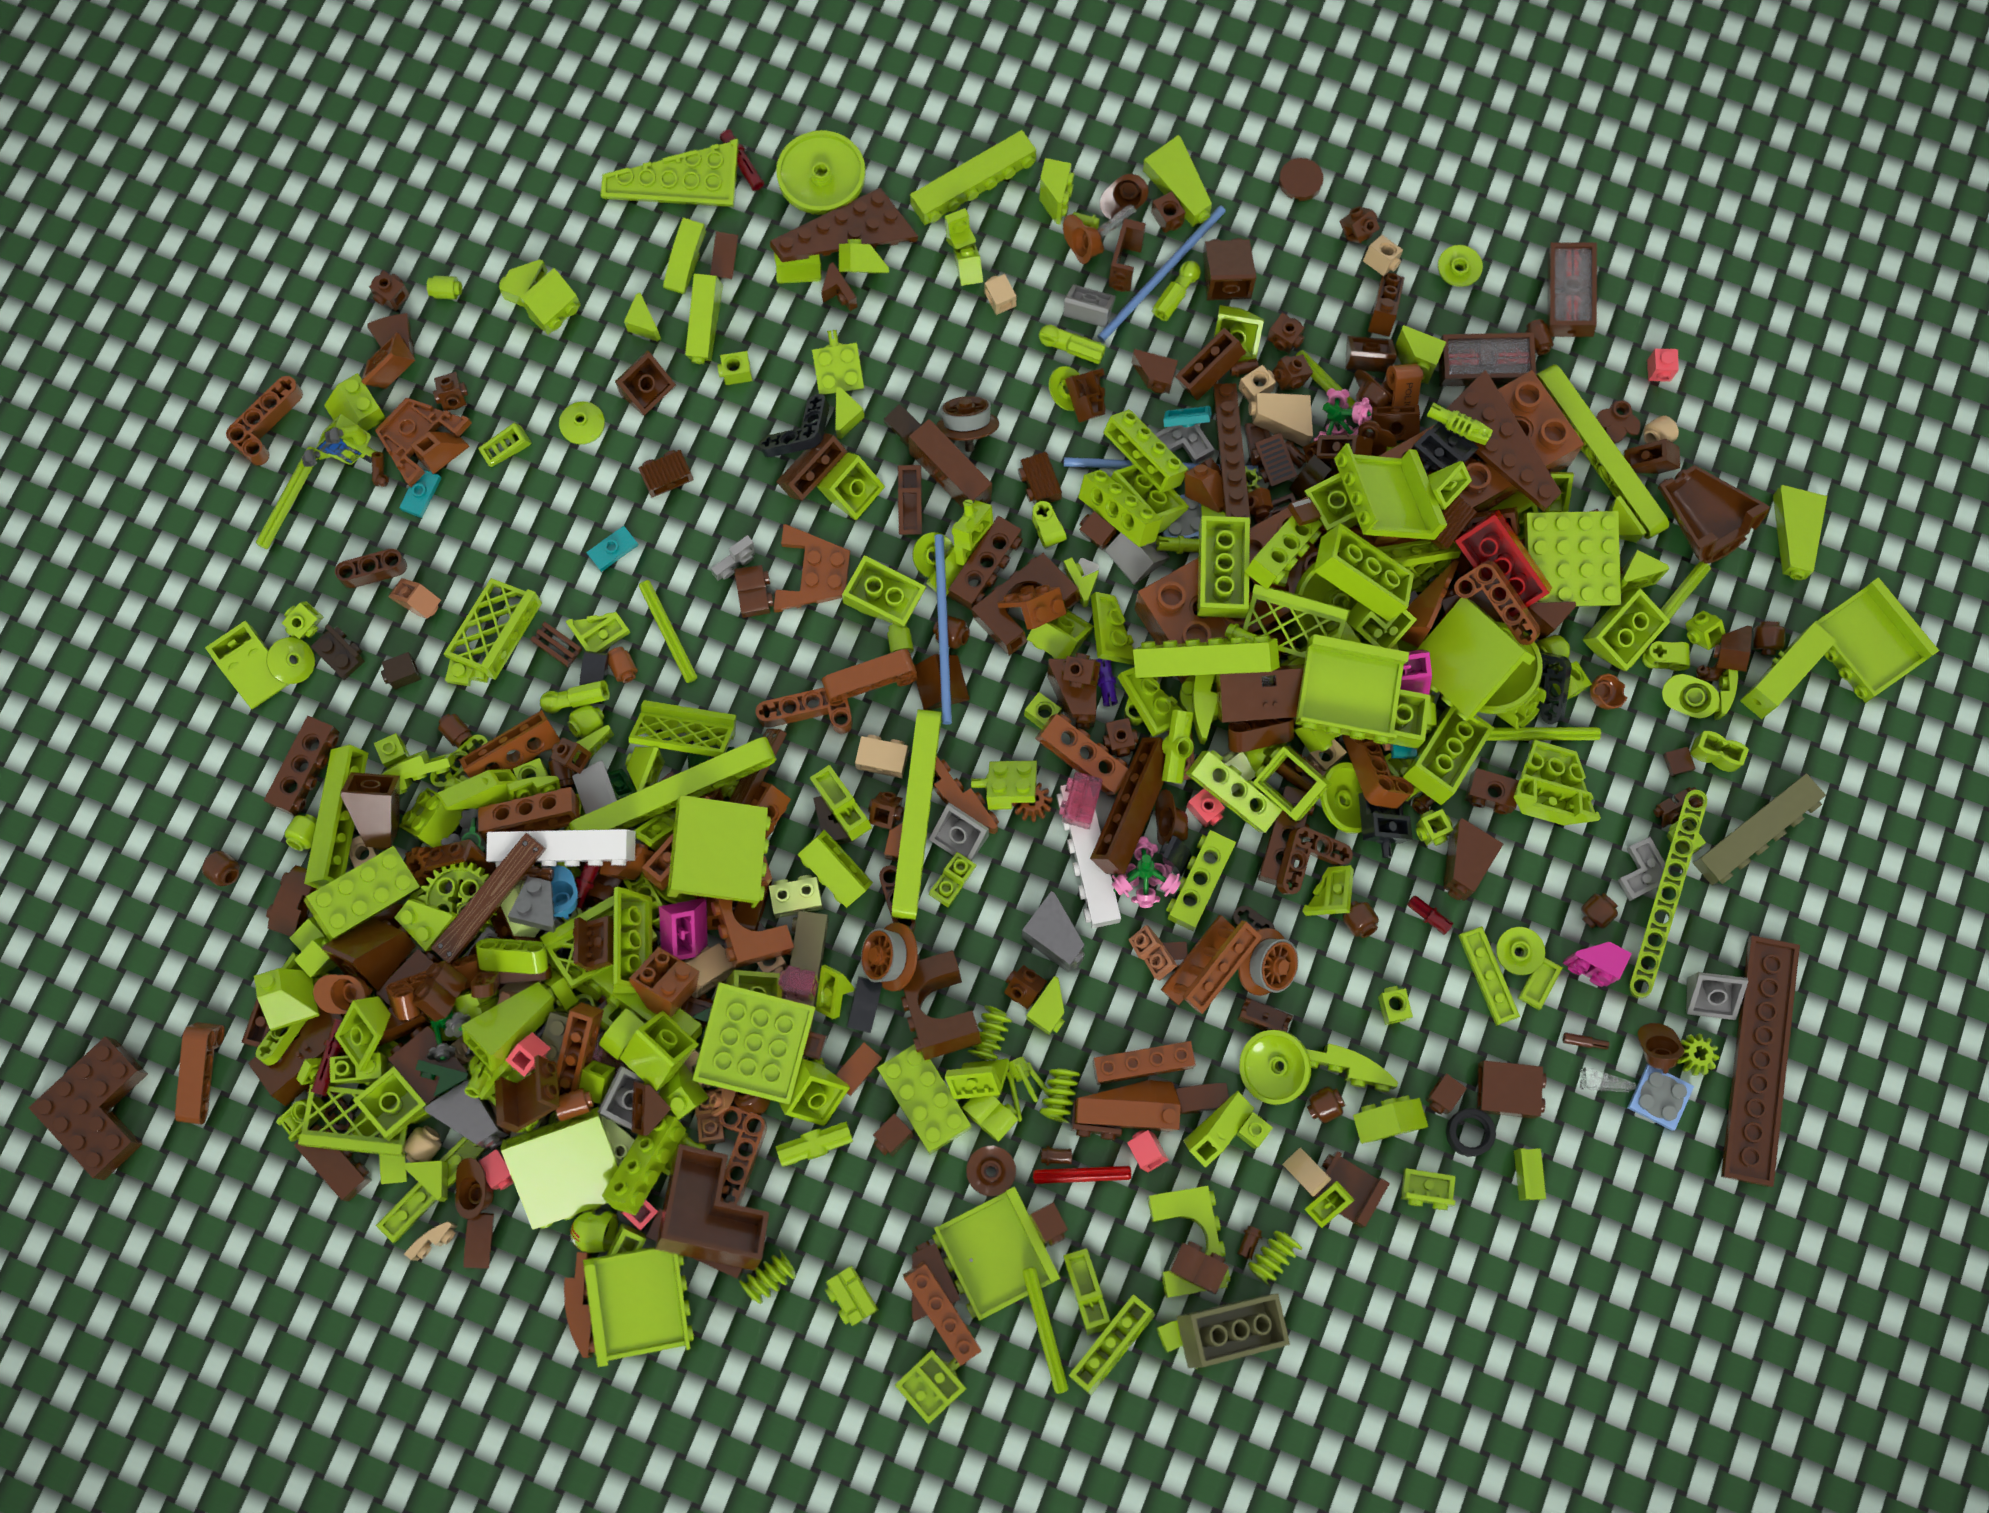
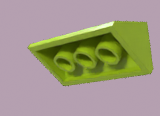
(630, 936)

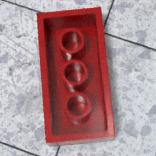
(1496, 542)

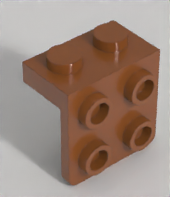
(1037, 604)

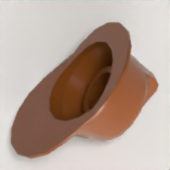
(1082, 239)
(337, 992)

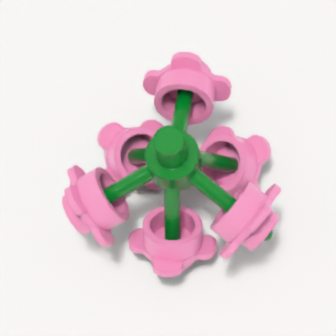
(1337, 412)
(1151, 873)

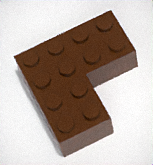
(81, 1104)
(699, 1223)

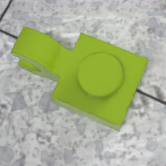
(463, 675)

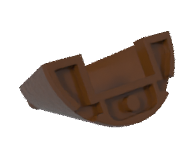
(1711, 512)

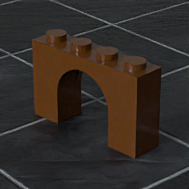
(997, 621)
(935, 1035)

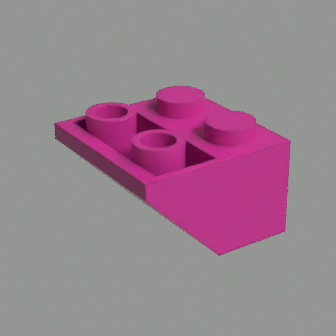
(1417, 672)
(684, 928)
(1600, 963)

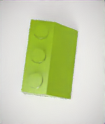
(1166, 504)
(1626, 629)

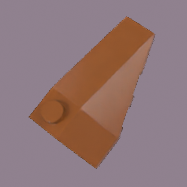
(1427, 606)
(1135, 1106)

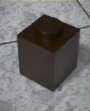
(400, 671)

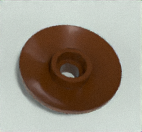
(991, 1157)

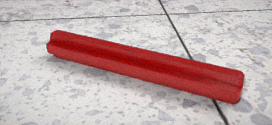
(1081, 1174)

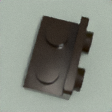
(337, 652)

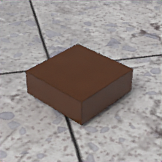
(1679, 761)

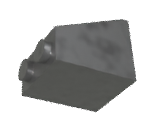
(1054, 934)
(468, 1117)

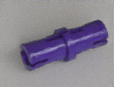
(1107, 683)

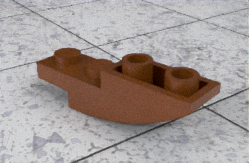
(969, 802)
(577, 1309)

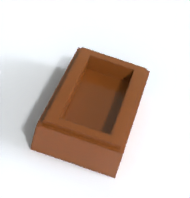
(859, 1067)

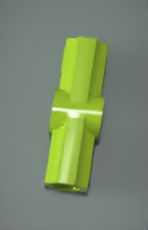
(1177, 746)
(814, 1144)

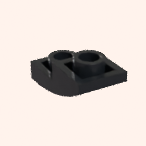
(594, 668)
(1176, 855)
(864, 1005)

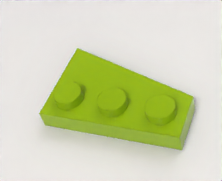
(1110, 634)
(1149, 700)

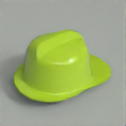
(1690, 696)

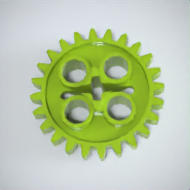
(436, 891)

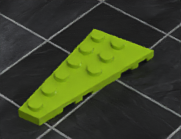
(685, 178)

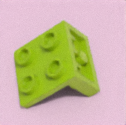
(977, 1079)

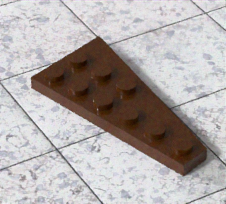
(867, 218)
(1508, 446)

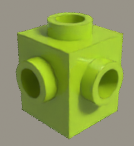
(302, 620)
(1705, 630)
(1437, 820)

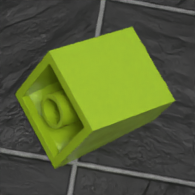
(658, 1050)

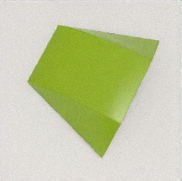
(1554, 786)

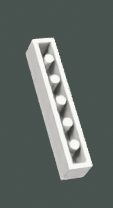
(569, 846)
(1095, 883)

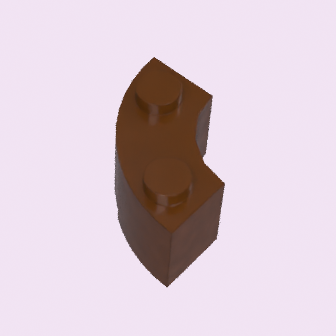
(289, 908)

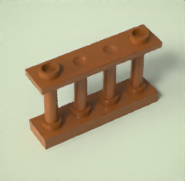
(1211, 963)

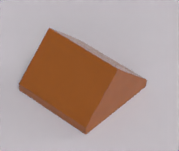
(387, 363)

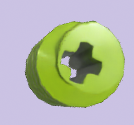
(990, 1033)
(1059, 1094)
(1273, 1257)
(768, 1278)

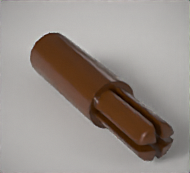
(1584, 1041)

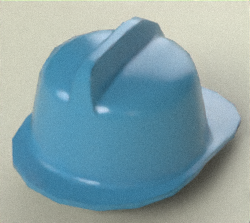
(564, 892)

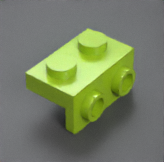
(1429, 1188)

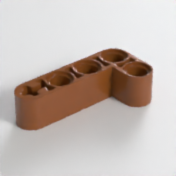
(268, 418)
(1502, 606)
(870, 675)
(804, 712)
(1375, 777)
(402, 991)
(196, 1071)
(736, 1159)

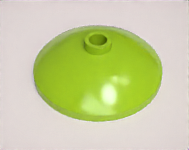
(1342, 798)
(1261, 1071)

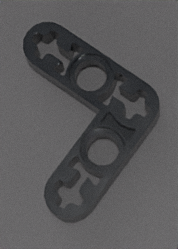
(776, 444)
(1554, 676)

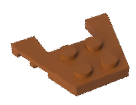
(410, 423)
(823, 570)

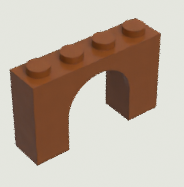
(750, 946)

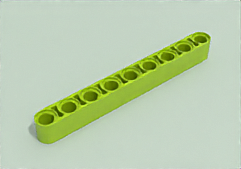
(1603, 452)
(691, 782)
(916, 814)
(1670, 882)

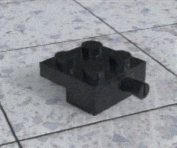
(1442, 448)
(1384, 825)

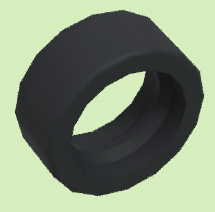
(1490, 1132)

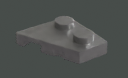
(534, 905)

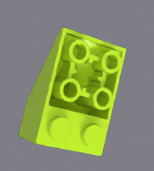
(243, 661)

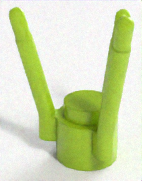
(1020, 1070)

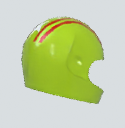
(589, 1231)

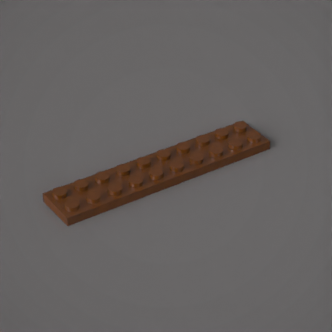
(1760, 1062)

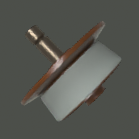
(967, 420)

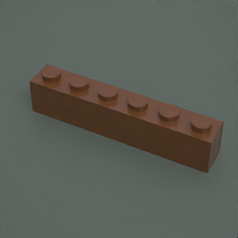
(1131, 808)

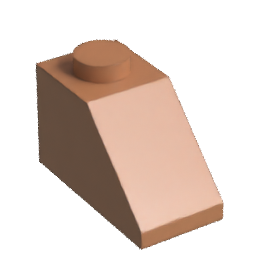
(415, 598)

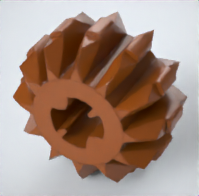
(1038, 808)
(416, 864)

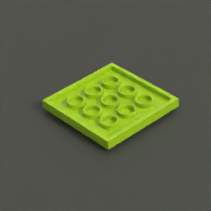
(1577, 555)
(753, 1043)

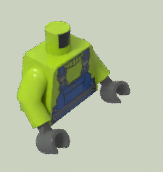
(341, 441)

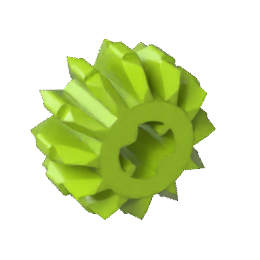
(1705, 1061)

